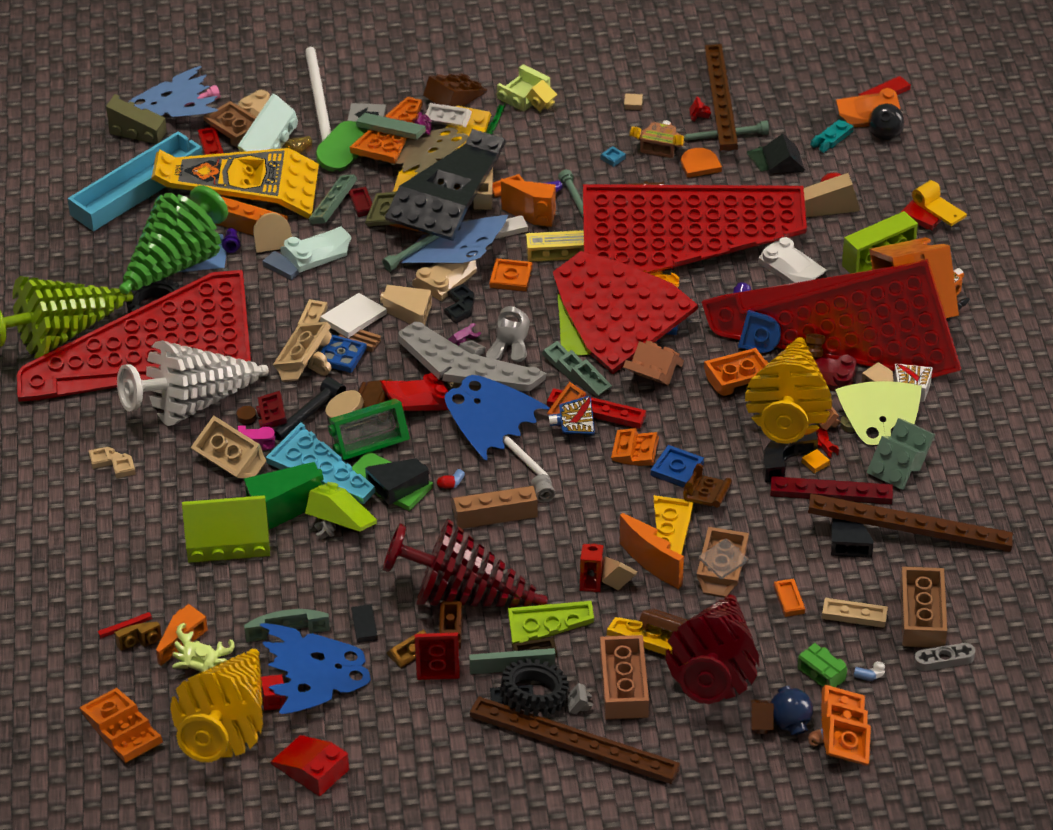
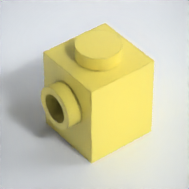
(541, 96)

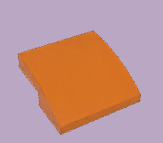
(634, 447)

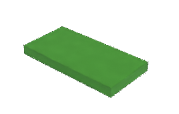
(406, 502)

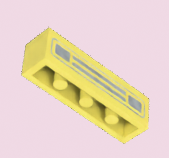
(554, 245)

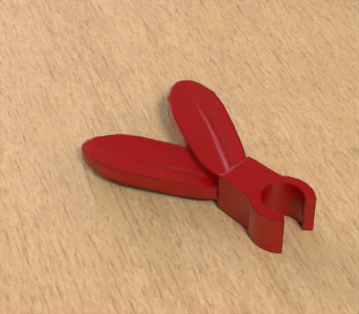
(824, 443)

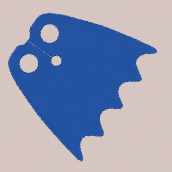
(496, 414)

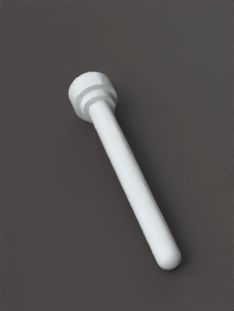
(523, 456)

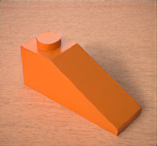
(194, 621)

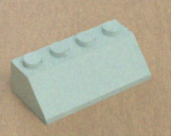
(270, 127)

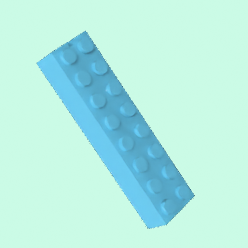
(126, 184)

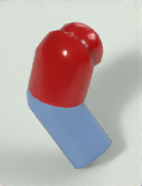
(450, 481)

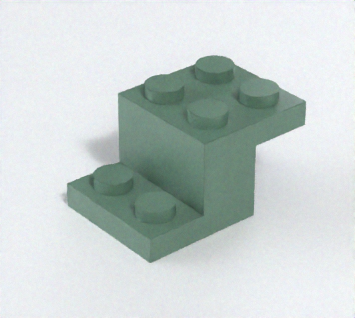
(900, 453)

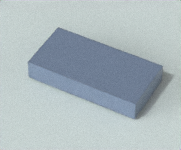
(280, 265)

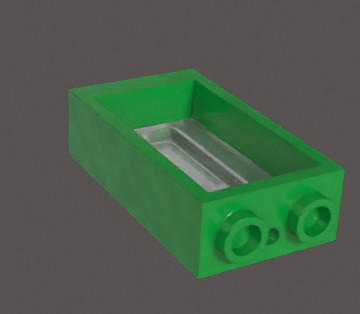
(368, 429)

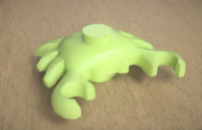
(198, 655)

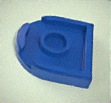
(760, 332)

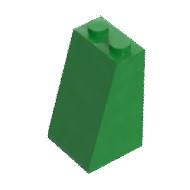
(285, 491)

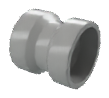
(543, 488)

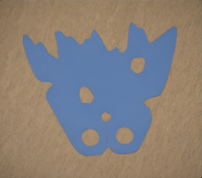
(183, 92)

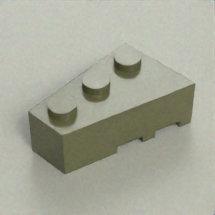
(133, 122)

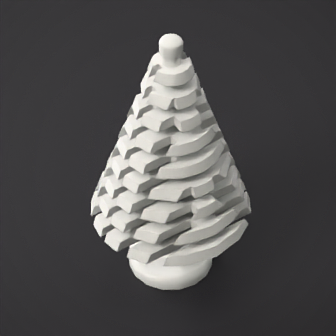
(186, 380)

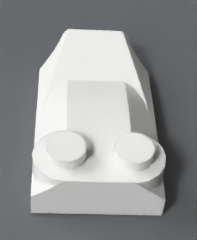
(789, 262)

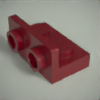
(271, 410)

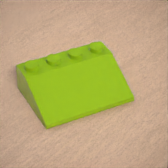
(226, 528)

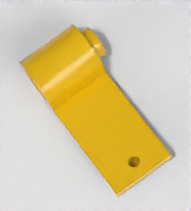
(929, 198)

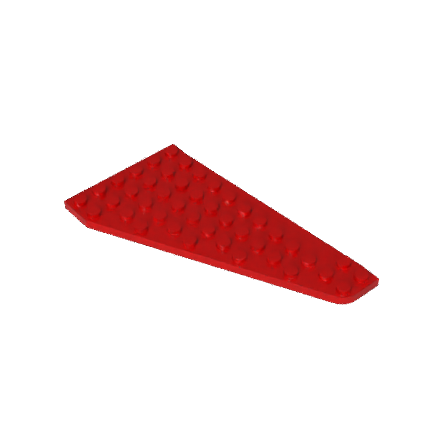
(870, 315)

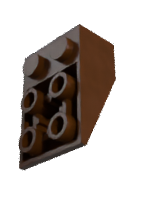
(453, 89)

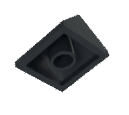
(782, 156)

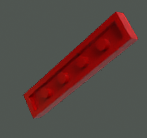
(609, 411)

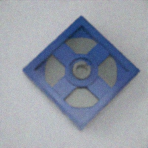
(344, 353)

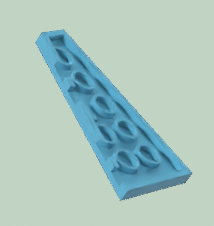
(303, 447)

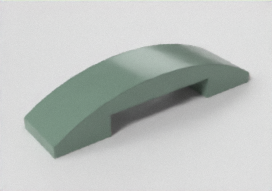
(294, 618)

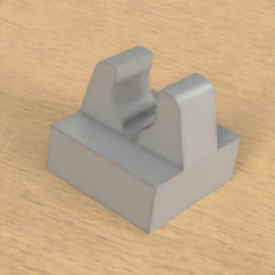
(578, 699)

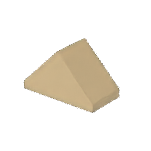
(616, 573)

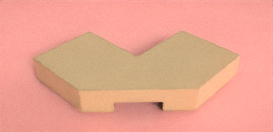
(106, 456)

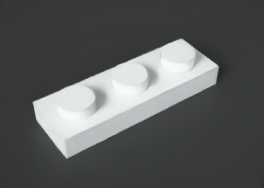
(448, 115)

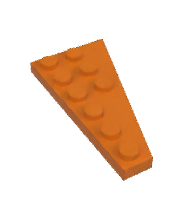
(384, 145)

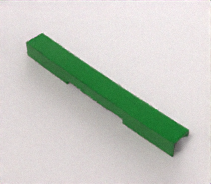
(491, 128)

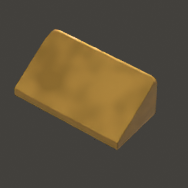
(404, 652)

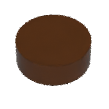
(246, 414)

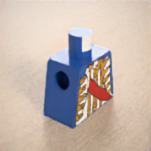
(575, 417)

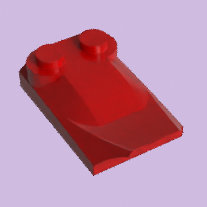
(418, 394)

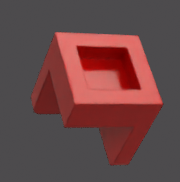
(270, 698)

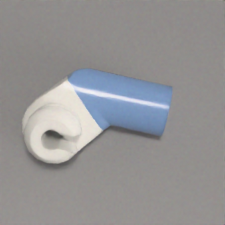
(871, 674)

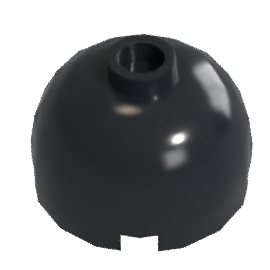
(886, 121)

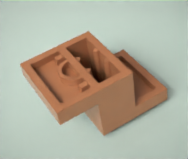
(654, 362)

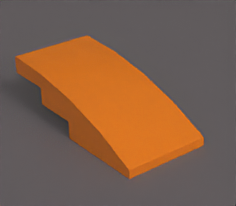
(651, 551)
(121, 724)
(845, 725)

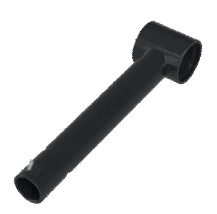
(328, 389)

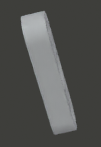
(956, 654)

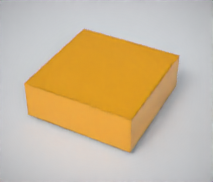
(815, 461)

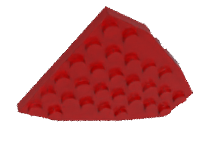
(617, 306)

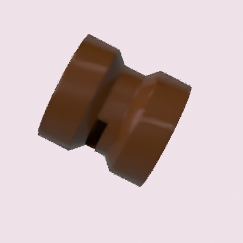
(815, 344)

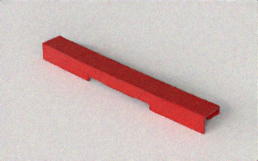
(136, 620)

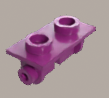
(424, 120)

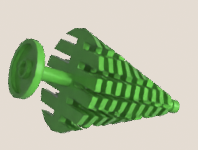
(176, 237)

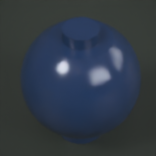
(792, 710)

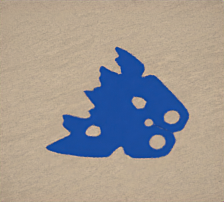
(302, 668)

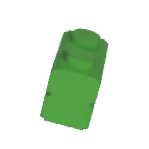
(822, 666)

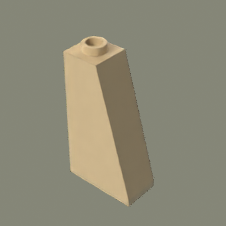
(831, 197)

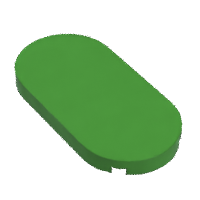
(334, 150)

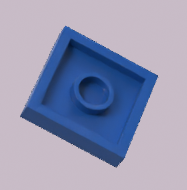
(675, 465)

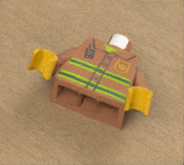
(658, 139)

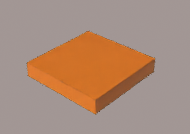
(510, 274)

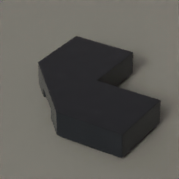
(464, 303)

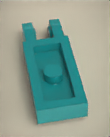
(832, 135)

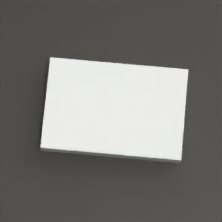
(353, 315)

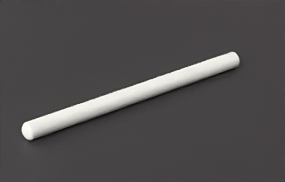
(318, 94)

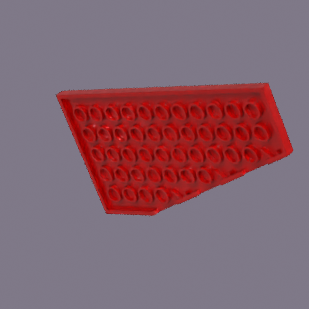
(686, 223)

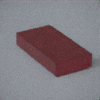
(360, 200)

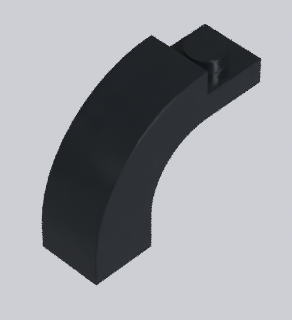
(777, 453)

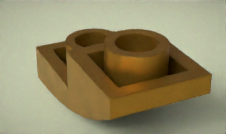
(144, 633)

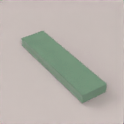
(390, 126)
(333, 199)
(499, 661)

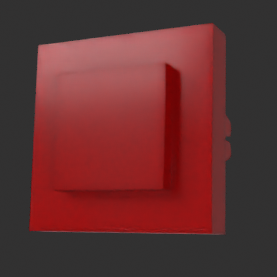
(698, 109)

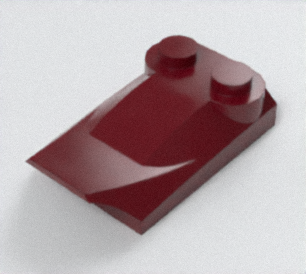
(838, 371)

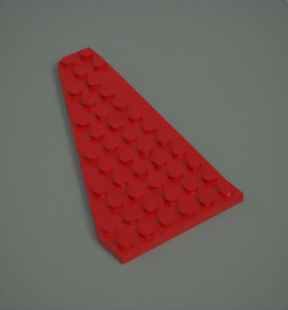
(199, 315)

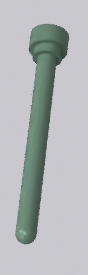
(761, 128)
(567, 178)
(391, 262)

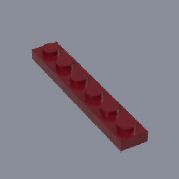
(843, 490)

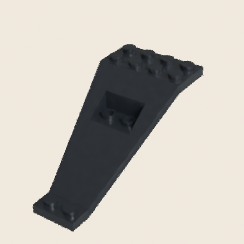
(441, 208)

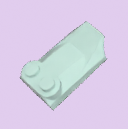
(317, 249)

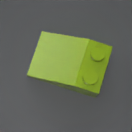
(338, 507)

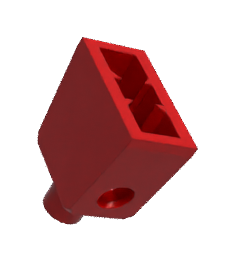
(591, 559)

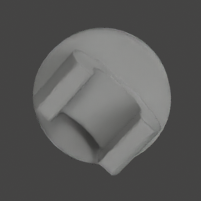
(327, 529)

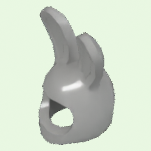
(510, 334)

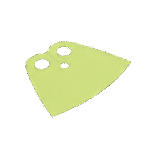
(870, 400)

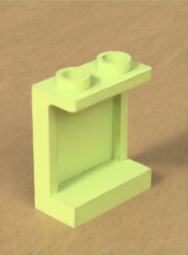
(517, 90)

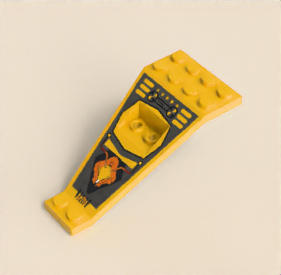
(256, 175)

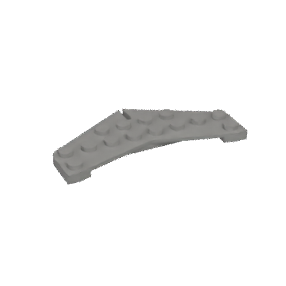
(455, 364)

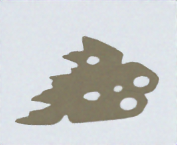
(417, 150)

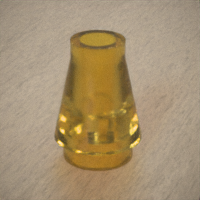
(298, 144)

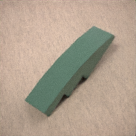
(575, 369)

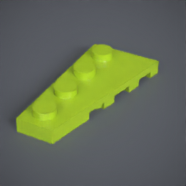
(547, 620)

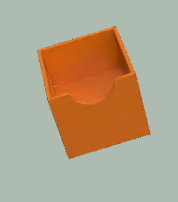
(917, 250)

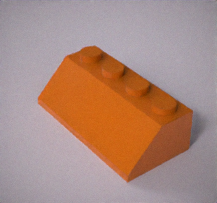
(243, 216)

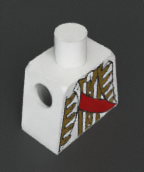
(914, 375)

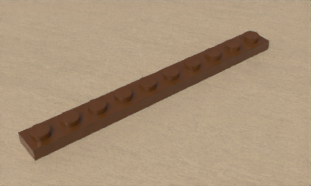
(721, 97)
(910, 522)
(575, 740)

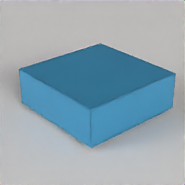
(613, 156)

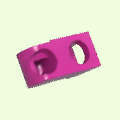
(264, 436)

